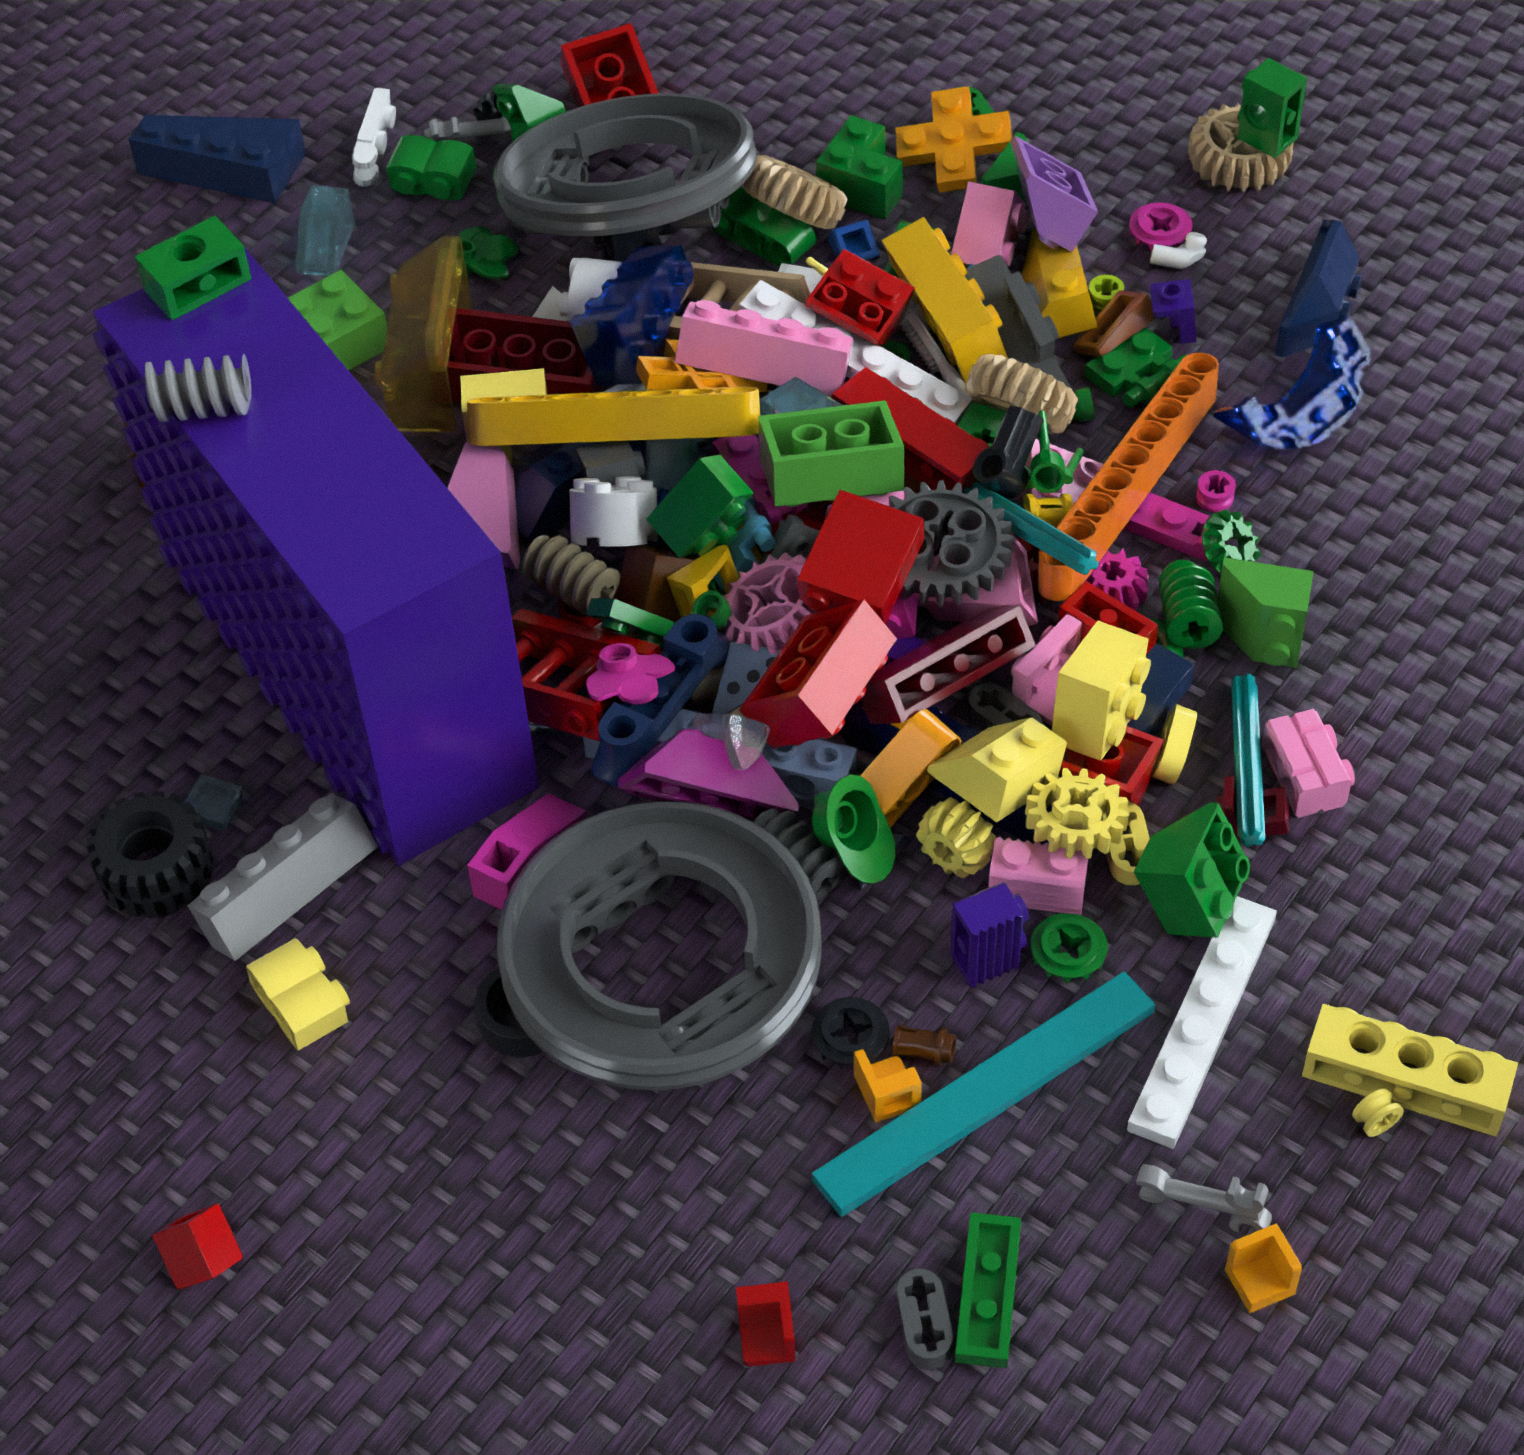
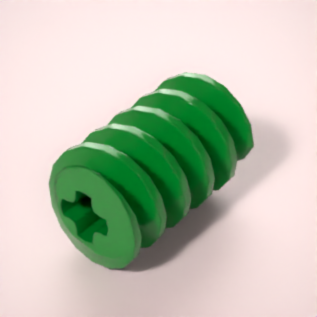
(1190, 605)

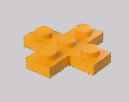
(953, 138)
(665, 374)

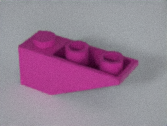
(515, 843)

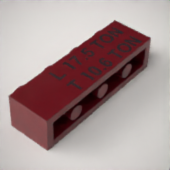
(946, 664)

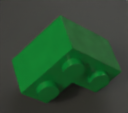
(860, 168)
(702, 508)

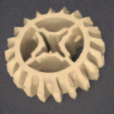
(1228, 160)
(796, 192)
(1007, 382)

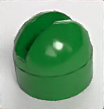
(1084, 406)
(716, 603)

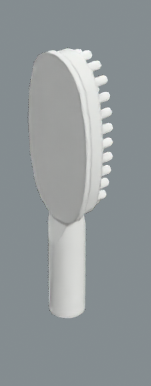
(930, 352)

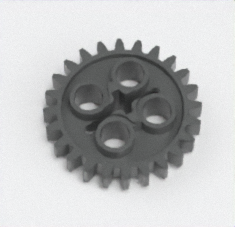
(971, 552)

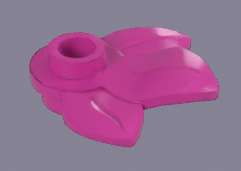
(627, 674)

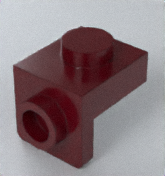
(1275, 808)

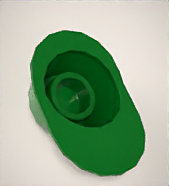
(856, 828)

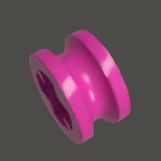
(1215, 480)

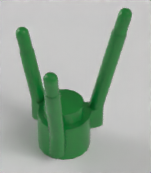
(1048, 467)

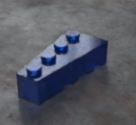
(632, 312)

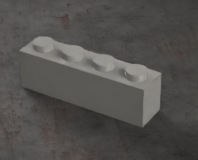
(282, 876)

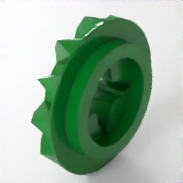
(1219, 529)
(1076, 931)

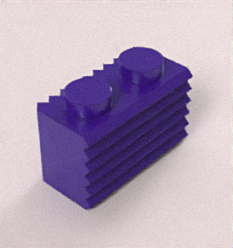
(988, 933)

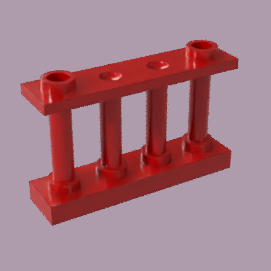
(570, 645)

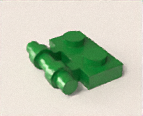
(1129, 365)

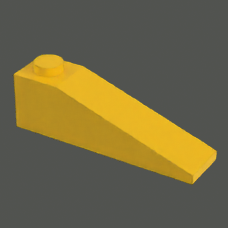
(1060, 286)

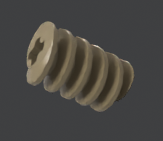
(568, 572)

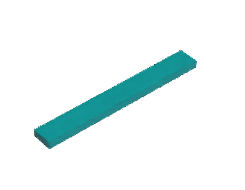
(982, 1094)

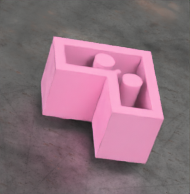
(989, 223)

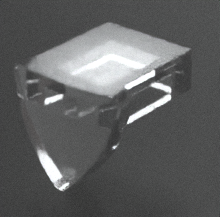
(742, 736)

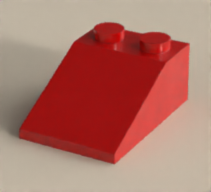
(606, 66)

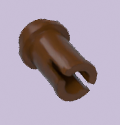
(925, 1044)

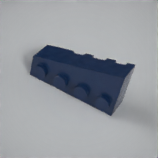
(220, 153)

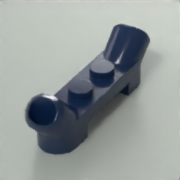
(632, 730)

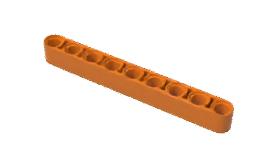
(1133, 469)

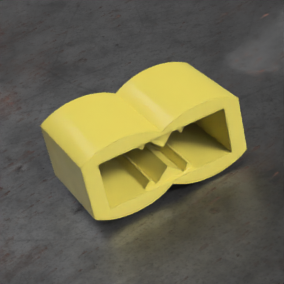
(299, 993)

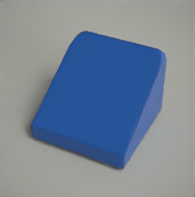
(856, 239)

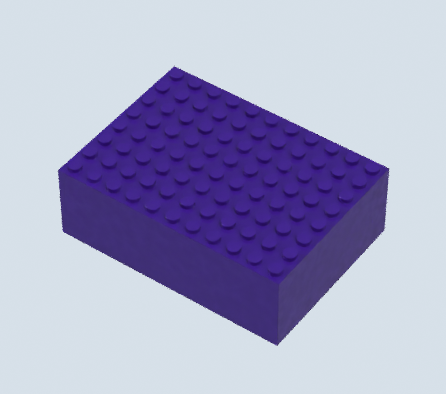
(331, 565)

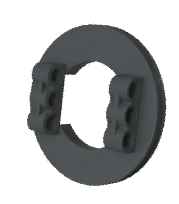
(545, 173)
(594, 881)

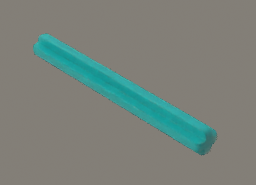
(1041, 534)
(1247, 761)

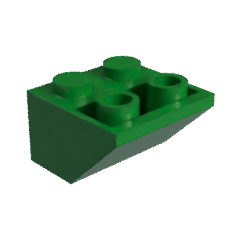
(1194, 872)

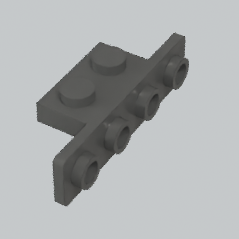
(1024, 331)

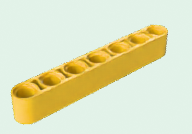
(614, 416)

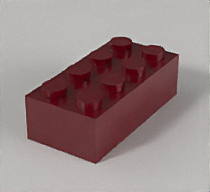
(508, 342)

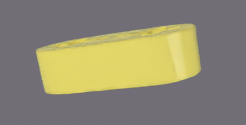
(1177, 736)
(1133, 841)

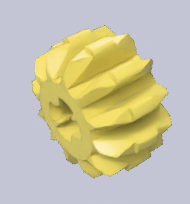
(956, 837)

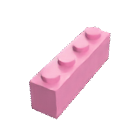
(762, 347)

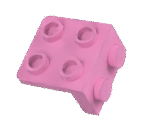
(1037, 672)

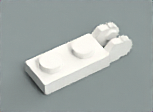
(373, 137)

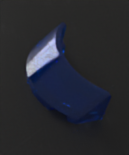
(1317, 402)

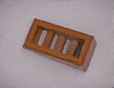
(1117, 322)

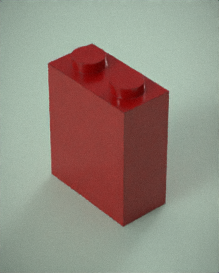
(860, 555)

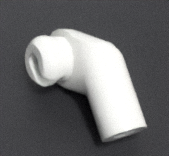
(1182, 256)

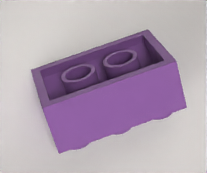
(1054, 196)

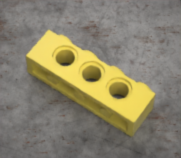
(1423, 1089)

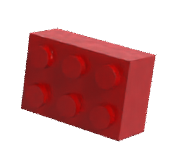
(820, 674)

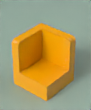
(887, 1085)
(1263, 1268)

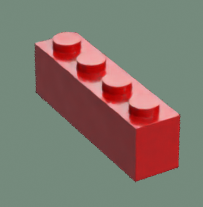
(932, 444)

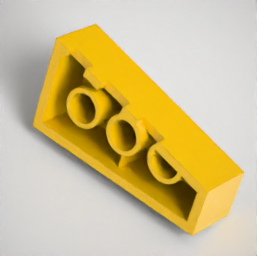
(944, 295)

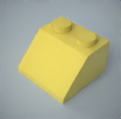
(1001, 765)

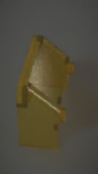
(420, 337)

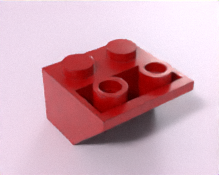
(861, 298)

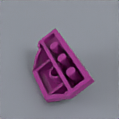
(699, 771)

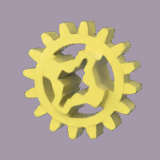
(1076, 813)

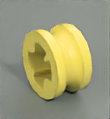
(1377, 1112)

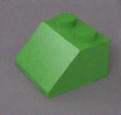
(1265, 609)

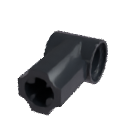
(1004, 463)

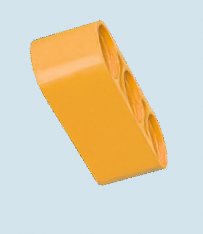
(902, 766)

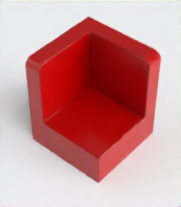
(197, 1246)
(766, 1324)

